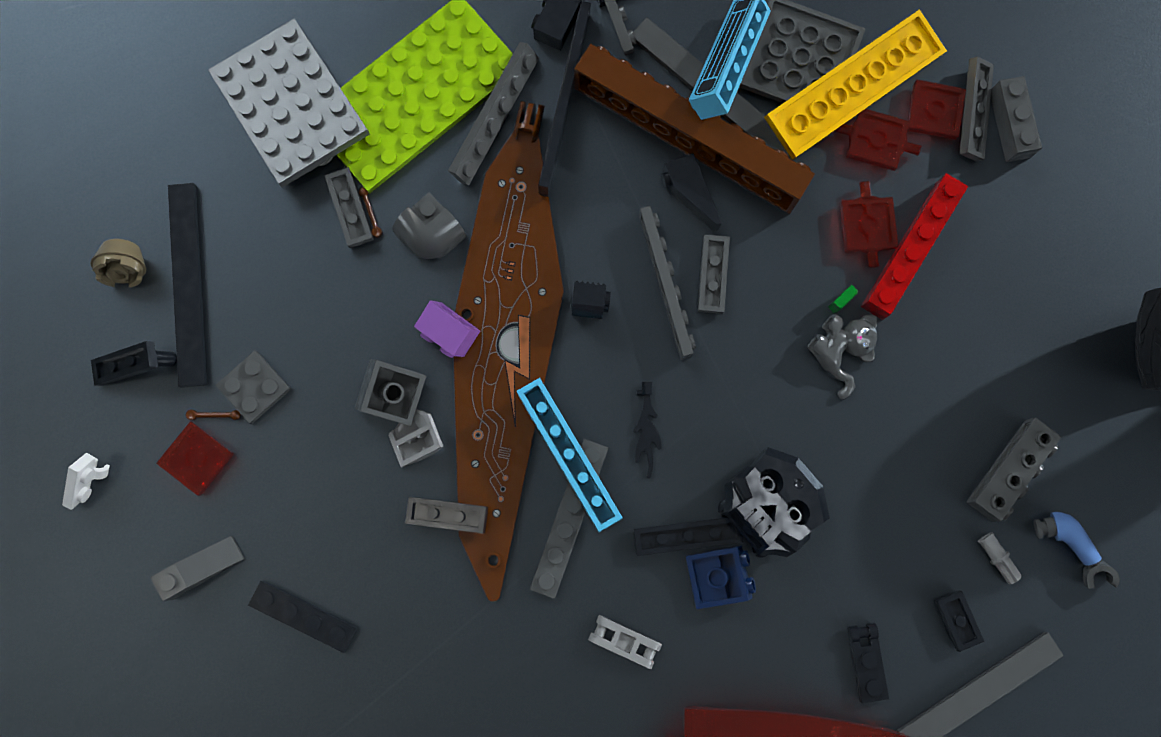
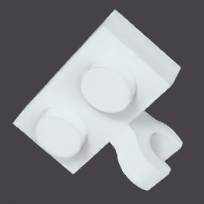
(79, 480)

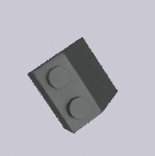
(390, 392)

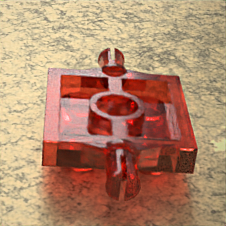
(878, 139)
(869, 224)

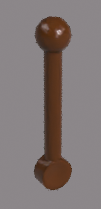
(376, 231)
(192, 414)

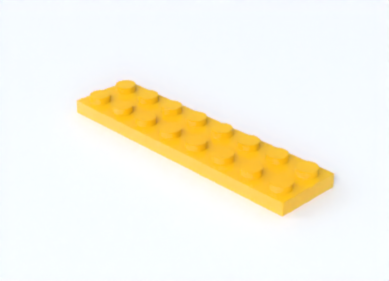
(855, 84)

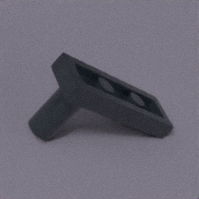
(130, 362)

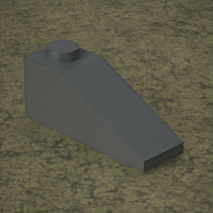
(196, 569)

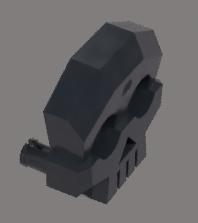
(764, 513)

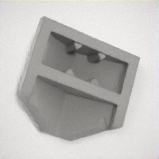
(415, 441)

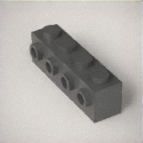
(1014, 470)

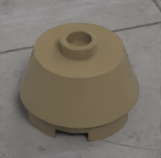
(118, 263)

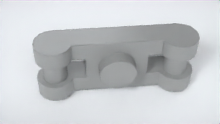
(625, 642)

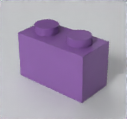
(446, 329)

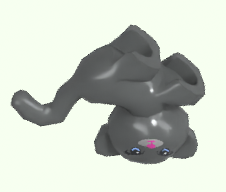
(856, 338)

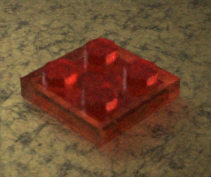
(936, 109)
(195, 458)

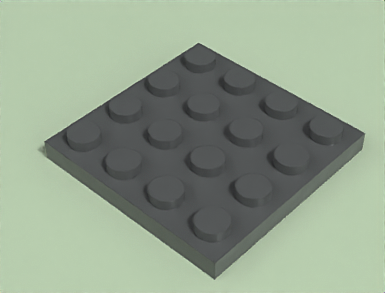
(797, 50)

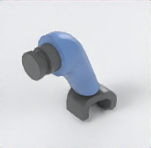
(1069, 530)

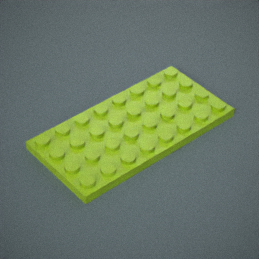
(421, 90)

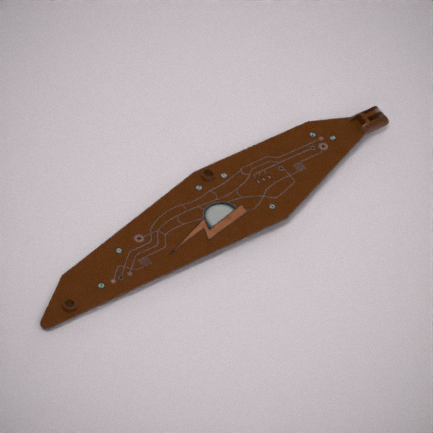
(515, 302)

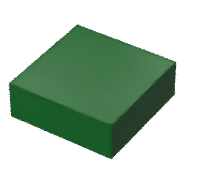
(843, 299)

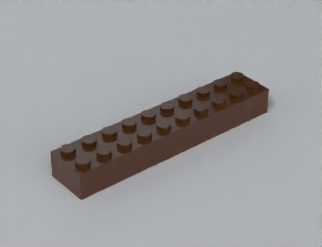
(673, 120)

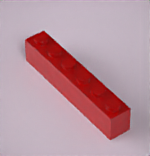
(914, 246)

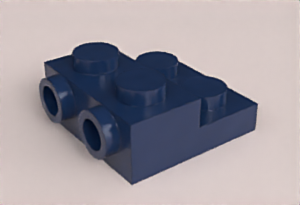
(720, 577)

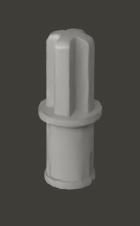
(1000, 558)

